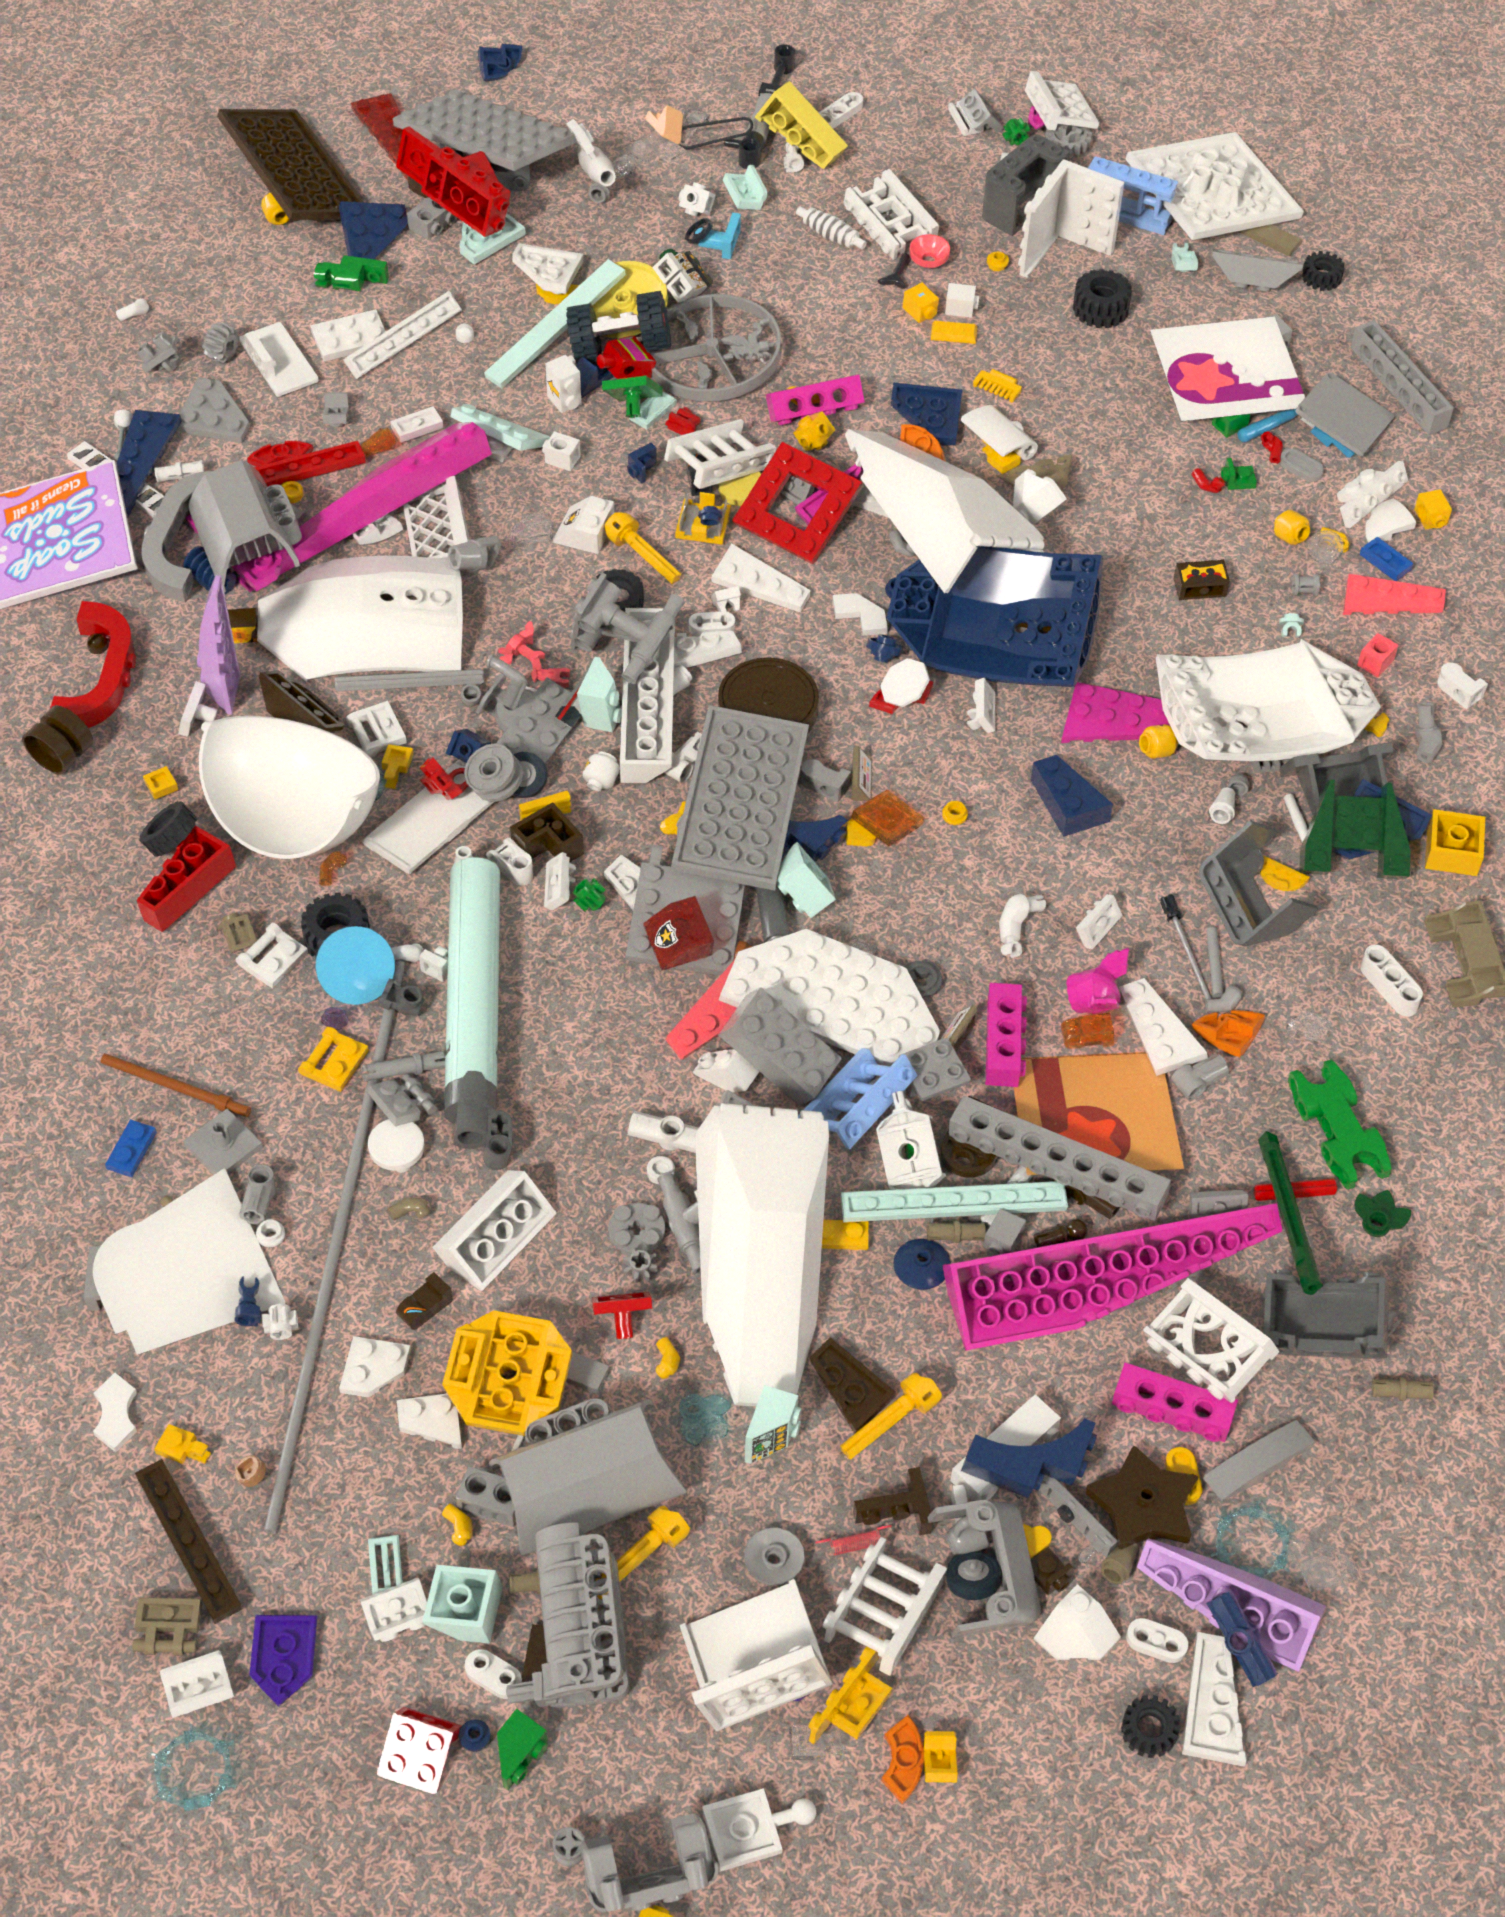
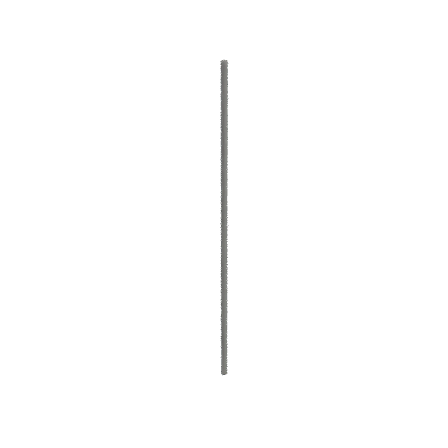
(328, 1275)

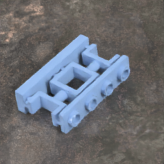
(1140, 181)

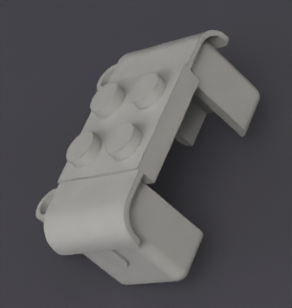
(610, 1893)

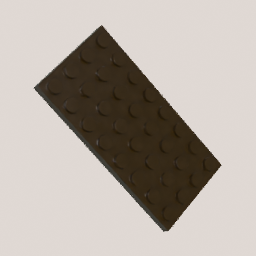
(290, 162)

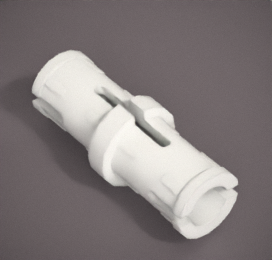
(178, 471)

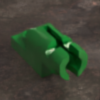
(350, 273)

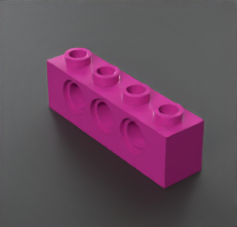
(848, 386)
(1003, 1035)
(1164, 1390)

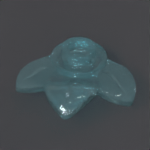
(706, 1421)

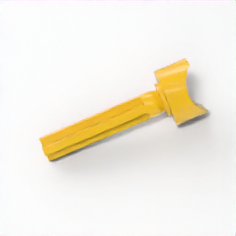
(628, 534)
(916, 1395)
(664, 1529)

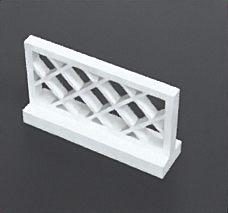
(1059, 103)
(455, 515)

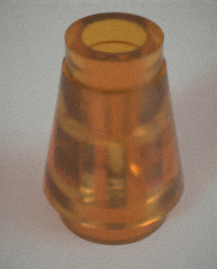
(378, 442)

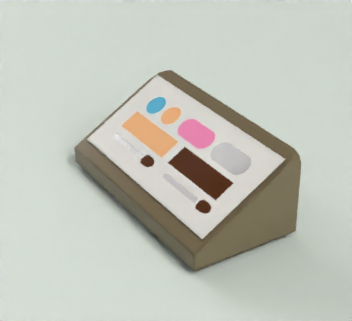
(861, 775)
(961, 1026)

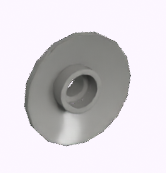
(774, 1543)

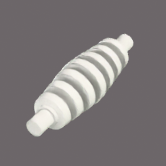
(831, 227)

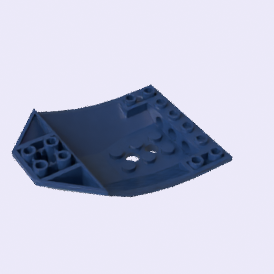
(975, 622)

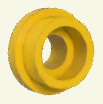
(997, 261)
(955, 807)

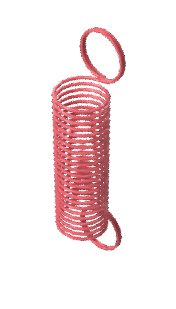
(854, 1538)

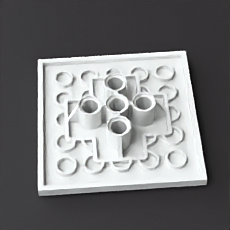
(1218, 185)

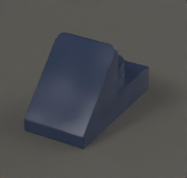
(591, 376)

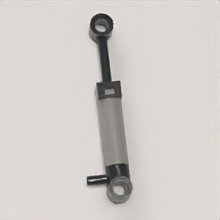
(752, 144)

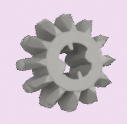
(220, 342)

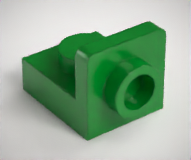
(1238, 477)

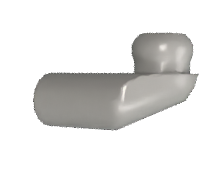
(899, 544)

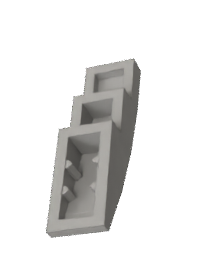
(1258, 1460)

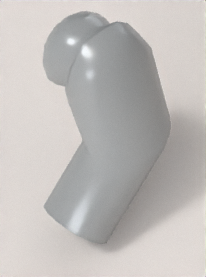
(1226, 1003)

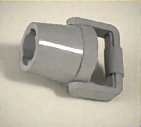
(473, 554)

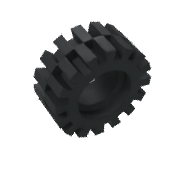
(1323, 279)
(1156, 1709)

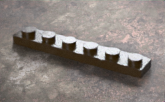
(188, 1541)

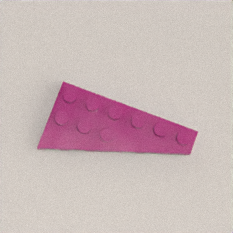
(1110, 714)

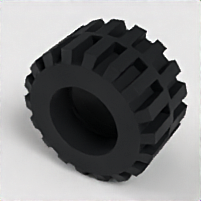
(1102, 298)
(329, 912)

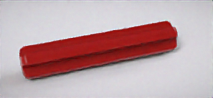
(1301, 1189)

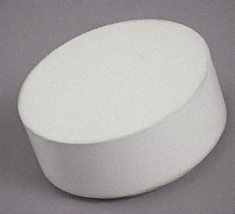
(658, 1166)

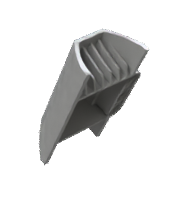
(242, 517)
(586, 1473)

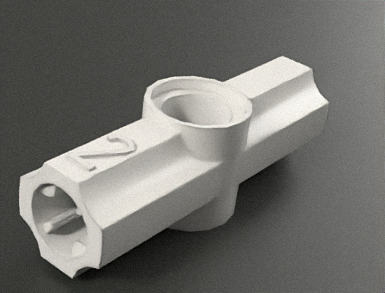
(656, 1129)

